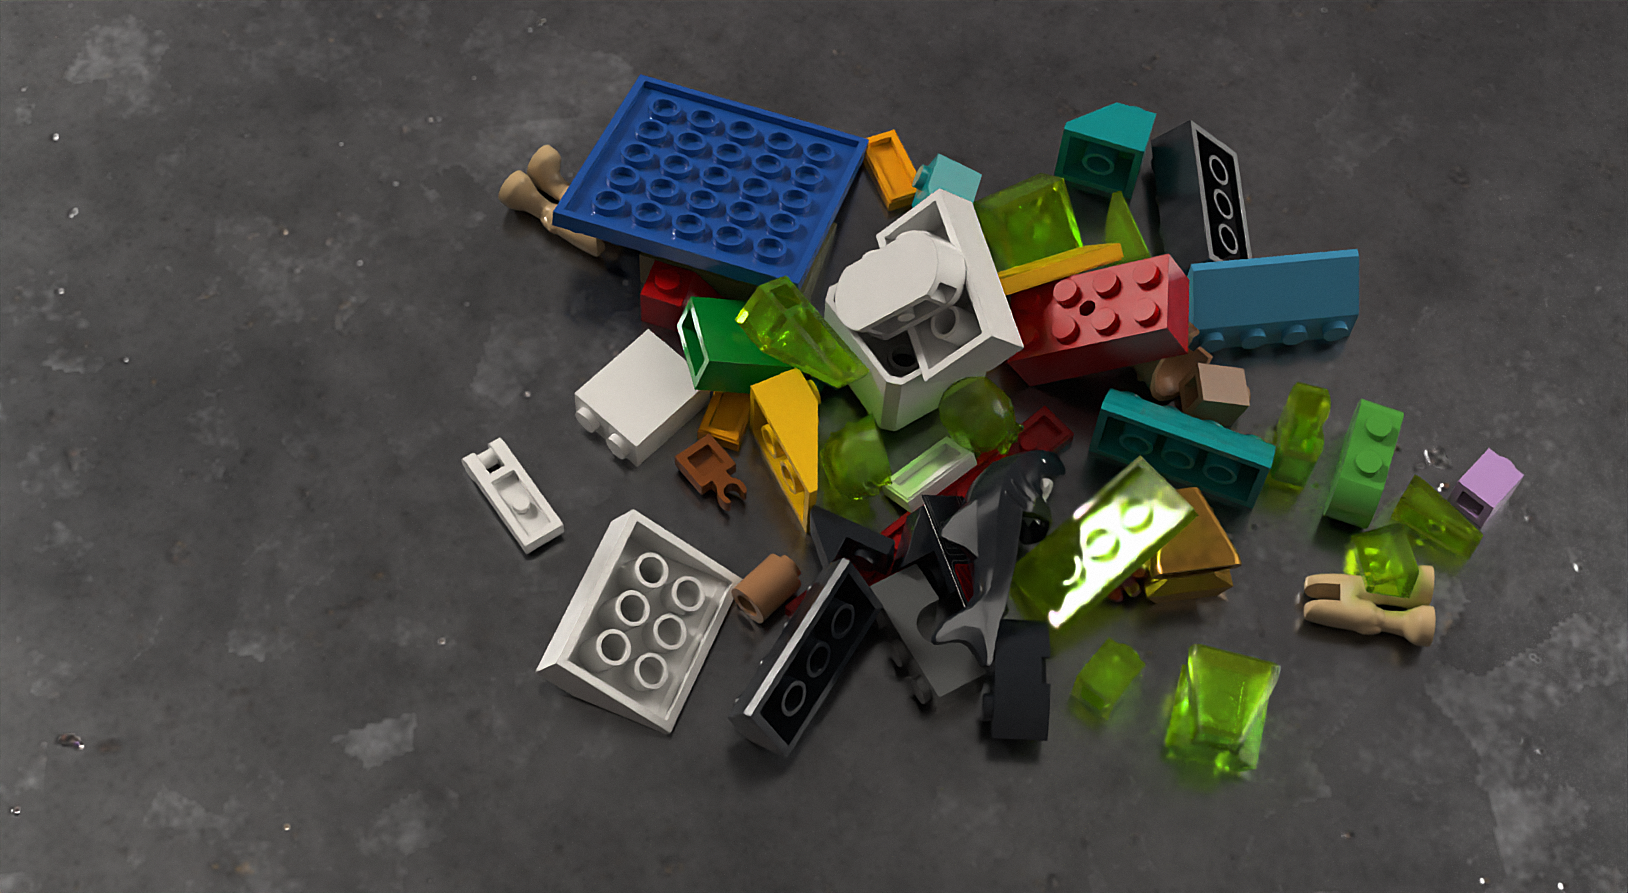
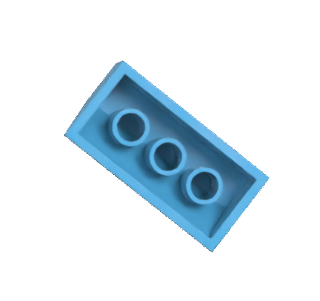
(1274, 299)

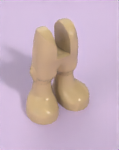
(543, 173)
(1359, 611)

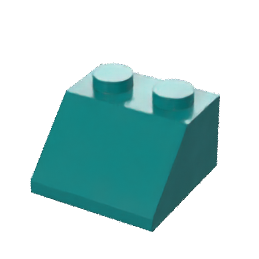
(1106, 148)

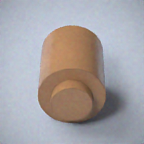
(767, 587)

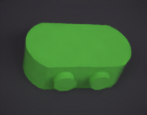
(1363, 464)

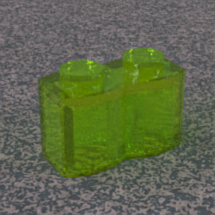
(1300, 434)

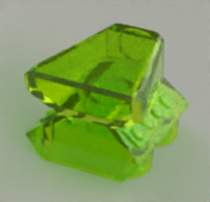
(1221, 707)

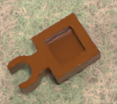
(710, 467)

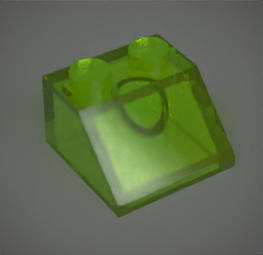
(1028, 221)

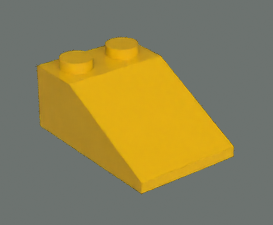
(786, 431)

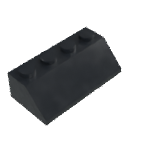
(1199, 197)
(806, 658)

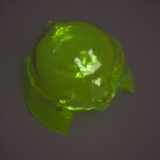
(855, 457)

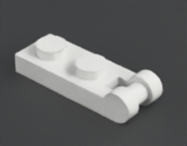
(514, 496)

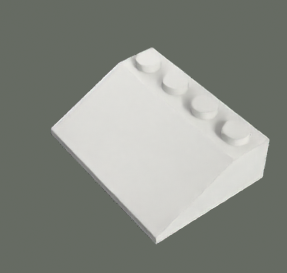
(640, 623)

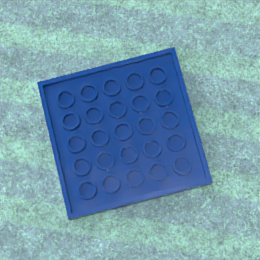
(712, 183)

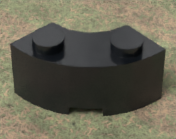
(1019, 687)

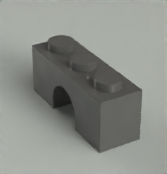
(939, 672)

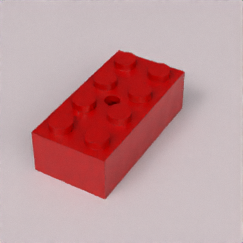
(1101, 320)

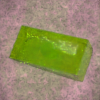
(1436, 518)

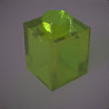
(1108, 677)

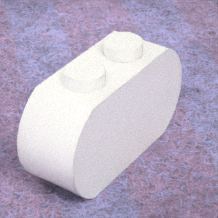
(900, 285)

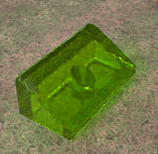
(1386, 560)

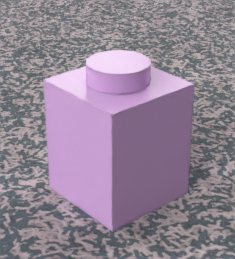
(1485, 487)

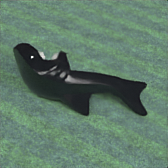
(989, 534)

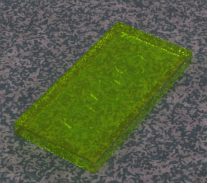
(1102, 544)

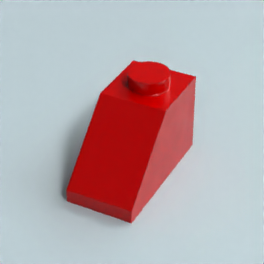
(668, 293)

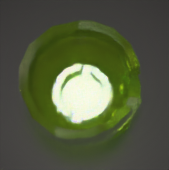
(979, 415)

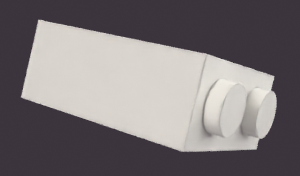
(640, 399)

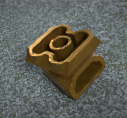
(1193, 561)

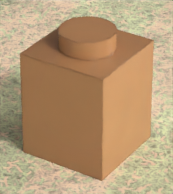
(1215, 393)

